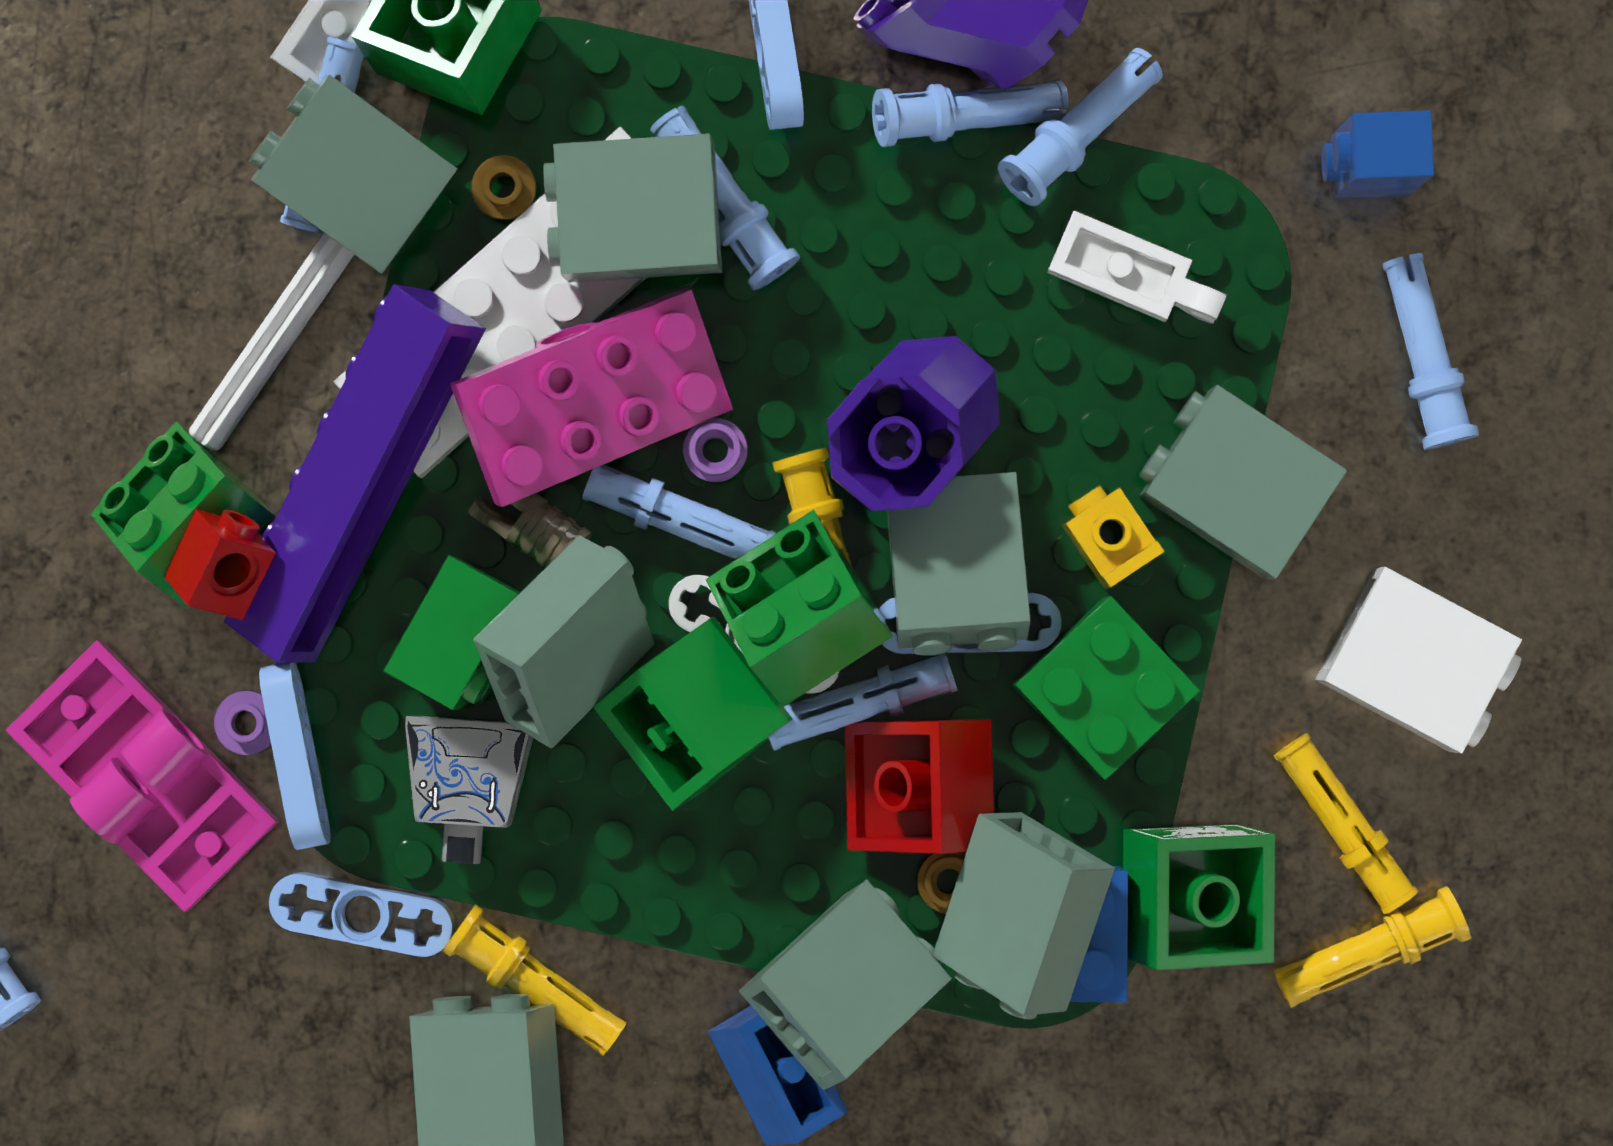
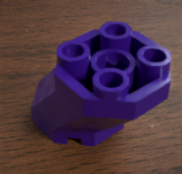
(992, 37)
(913, 423)

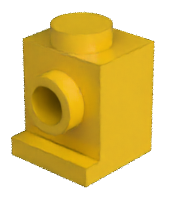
(1109, 561)

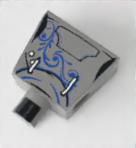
(465, 778)

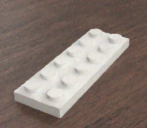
(518, 302)

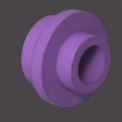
(715, 429)
(226, 729)

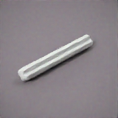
(270, 343)

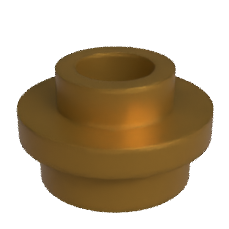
(513, 205)
(928, 877)

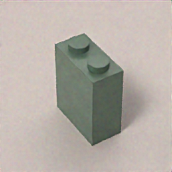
(351, 171)
(634, 208)
(1240, 481)
(961, 568)
(565, 640)
(1022, 914)
(846, 984)
(486, 1073)

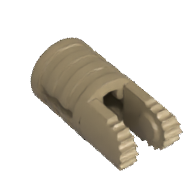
(538, 532)

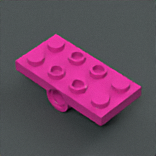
(591, 396)
(142, 776)

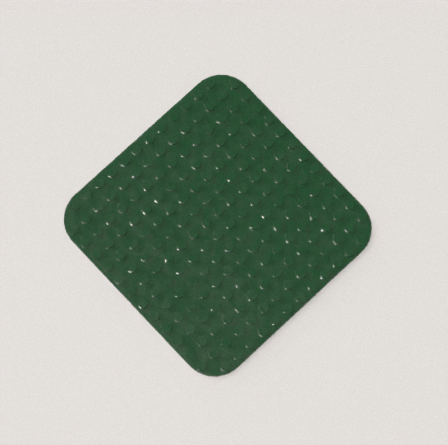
(888, 252)

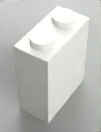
(1421, 661)

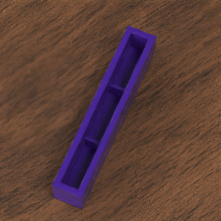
(357, 470)

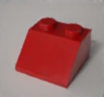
(917, 784)

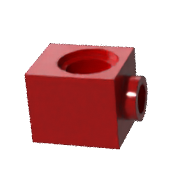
(213, 584)

